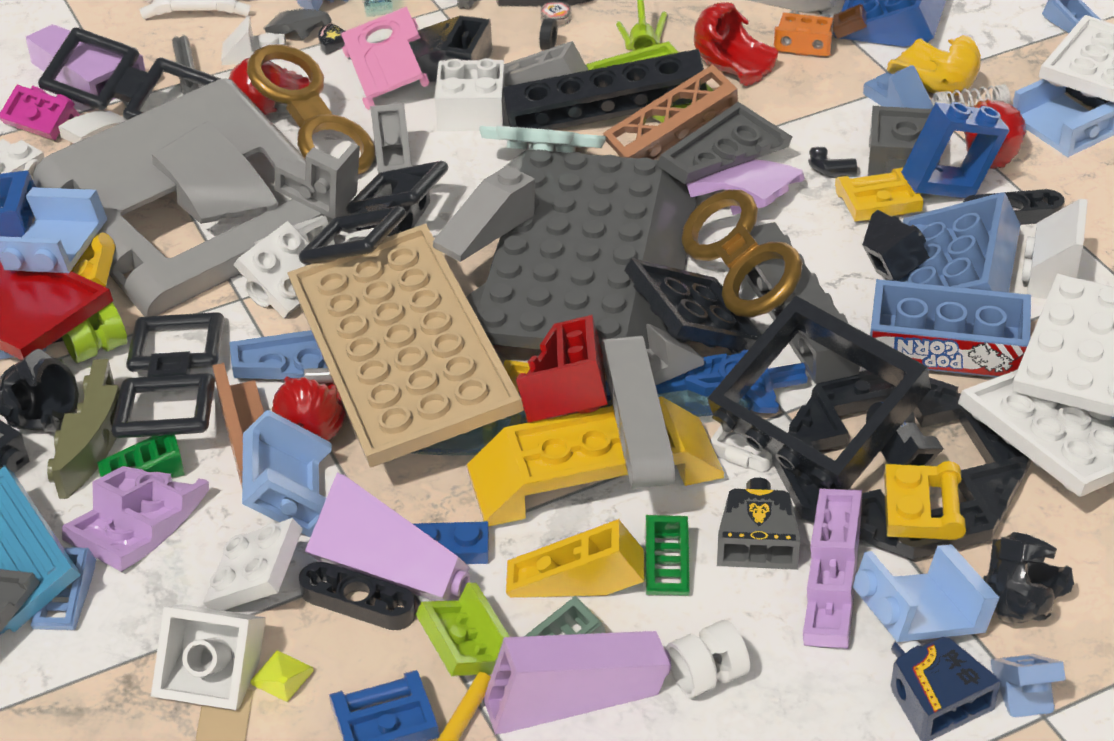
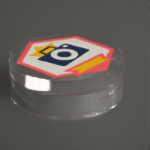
(556, 10)

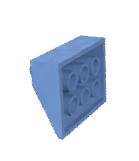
(968, 244)

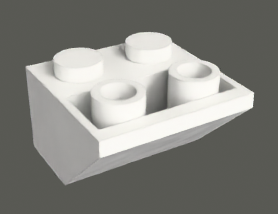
(469, 94)

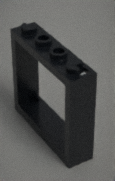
(800, 316)

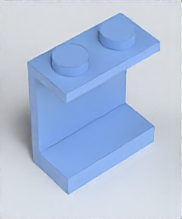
(1061, 119)
(59, 235)
(930, 605)

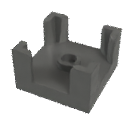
(893, 134)

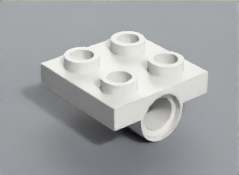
(267, 268)
(253, 565)

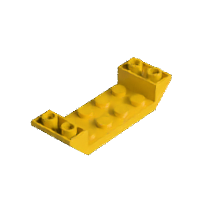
(575, 452)

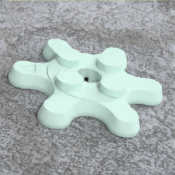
(541, 138)

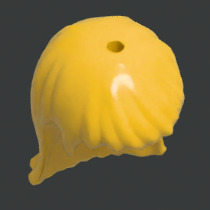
(939, 68)

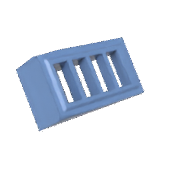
(1066, 13)
(77, 594)

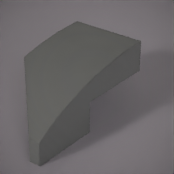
(301, 20)

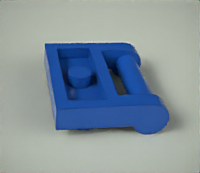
(395, 720)

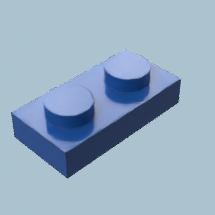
(463, 539)

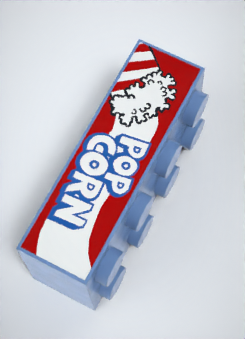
(953, 326)

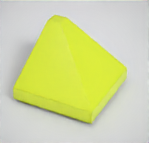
(281, 675)

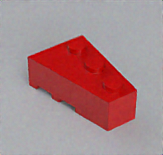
(566, 373)

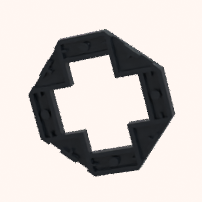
(985, 487)

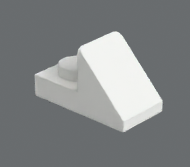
(242, 43)

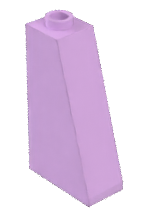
(86, 67)
(378, 542)
(572, 675)

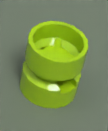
(99, 331)

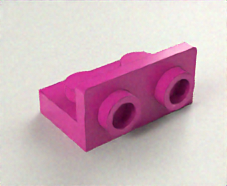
(37, 111)

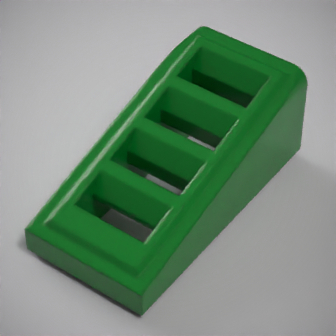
(150, 455)
(667, 528)

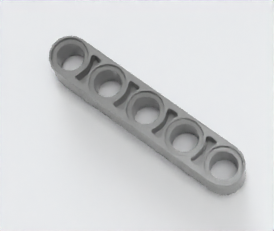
(638, 412)

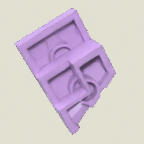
(756, 177)
(132, 514)

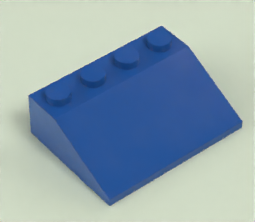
(897, 21)

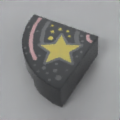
(330, 38)

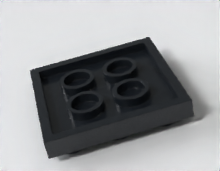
(691, 306)

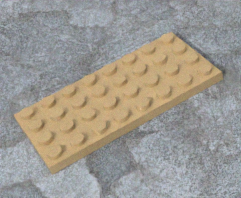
(403, 346)

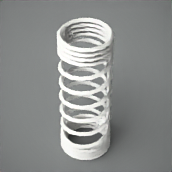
(999, 93)

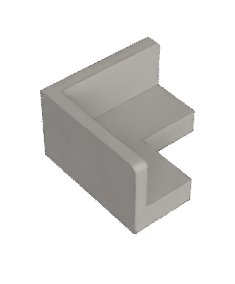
(322, 181)

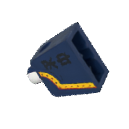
(941, 686)

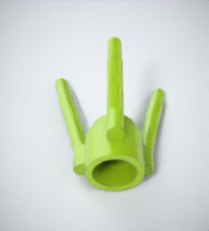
(642, 34)

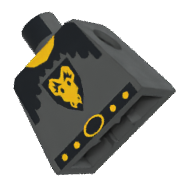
(758, 528)

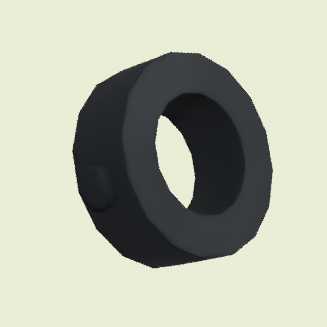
(548, 34)

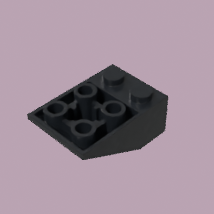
(452, 39)

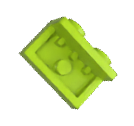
(464, 631)

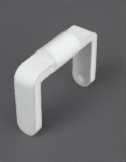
(738, 455)

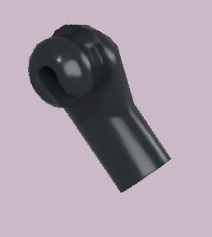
(831, 167)

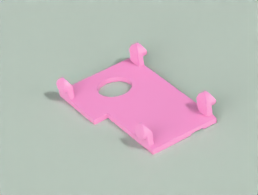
(386, 63)

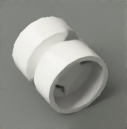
(712, 656)

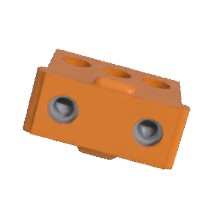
(804, 34)

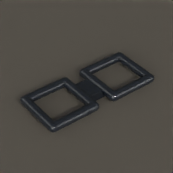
(124, 83)
(368, 212)
(169, 373)

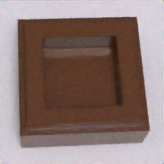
(849, 21)

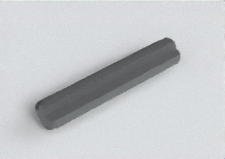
(184, 56)

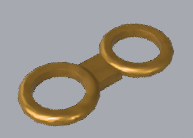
(306, 104)
(741, 253)

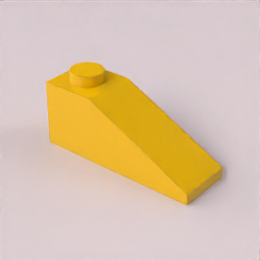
(581, 565)

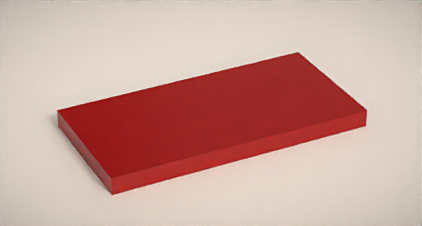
(44, 307)

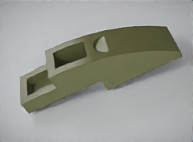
(85, 434)

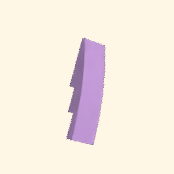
(833, 568)

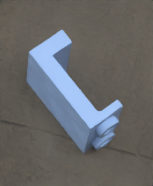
(283, 470)

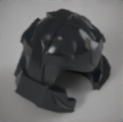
(38, 393)
(1023, 579)

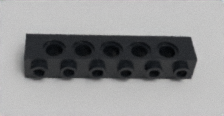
(599, 92)

